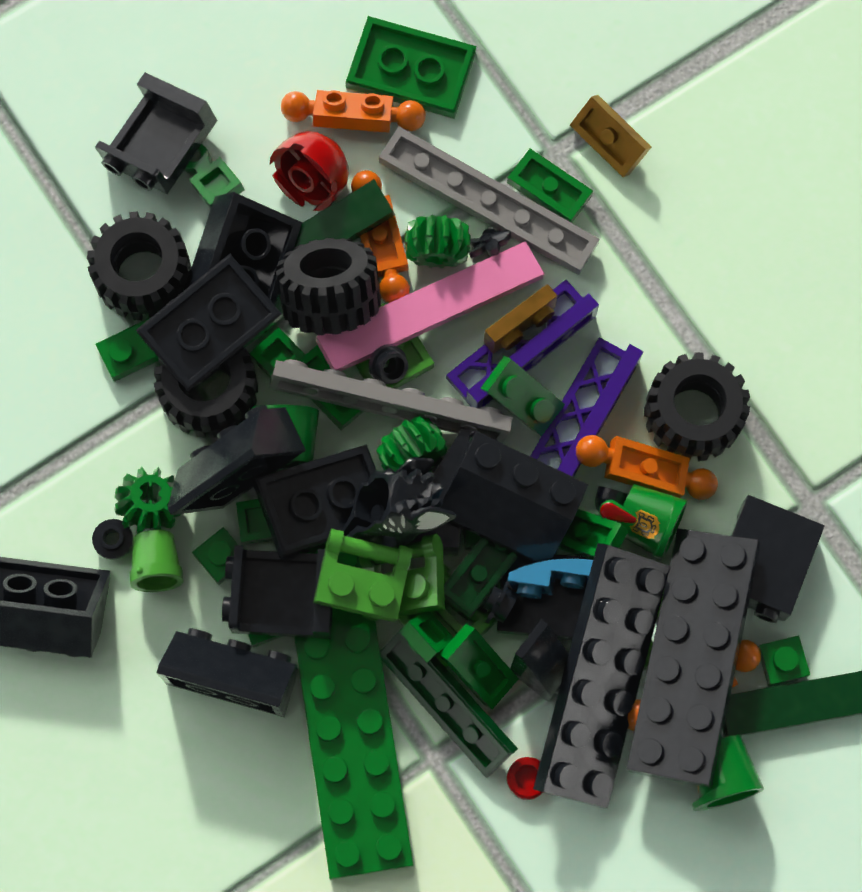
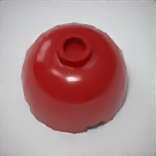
(310, 169)

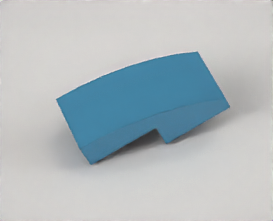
(540, 577)

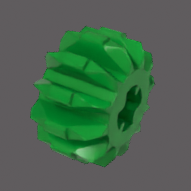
(437, 241)
(412, 440)
(150, 489)

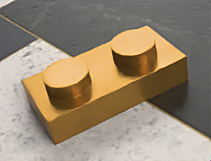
(610, 135)
(510, 328)

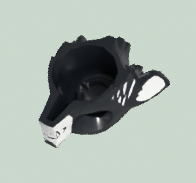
(408, 501)

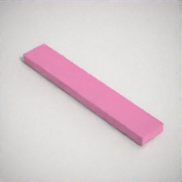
(433, 306)

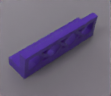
(531, 351)
(596, 414)

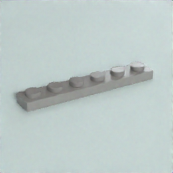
(488, 200)
(376, 398)

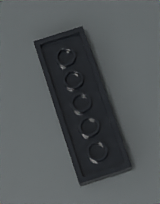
(694, 657)
(601, 676)

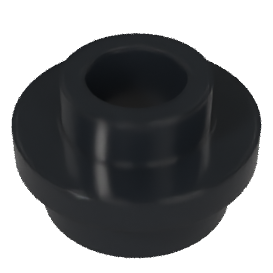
(395, 369)
(116, 550)

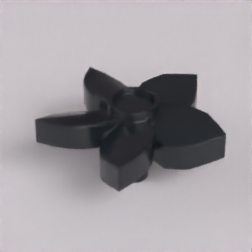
(489, 241)

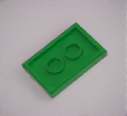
(411, 66)

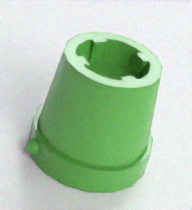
(155, 562)

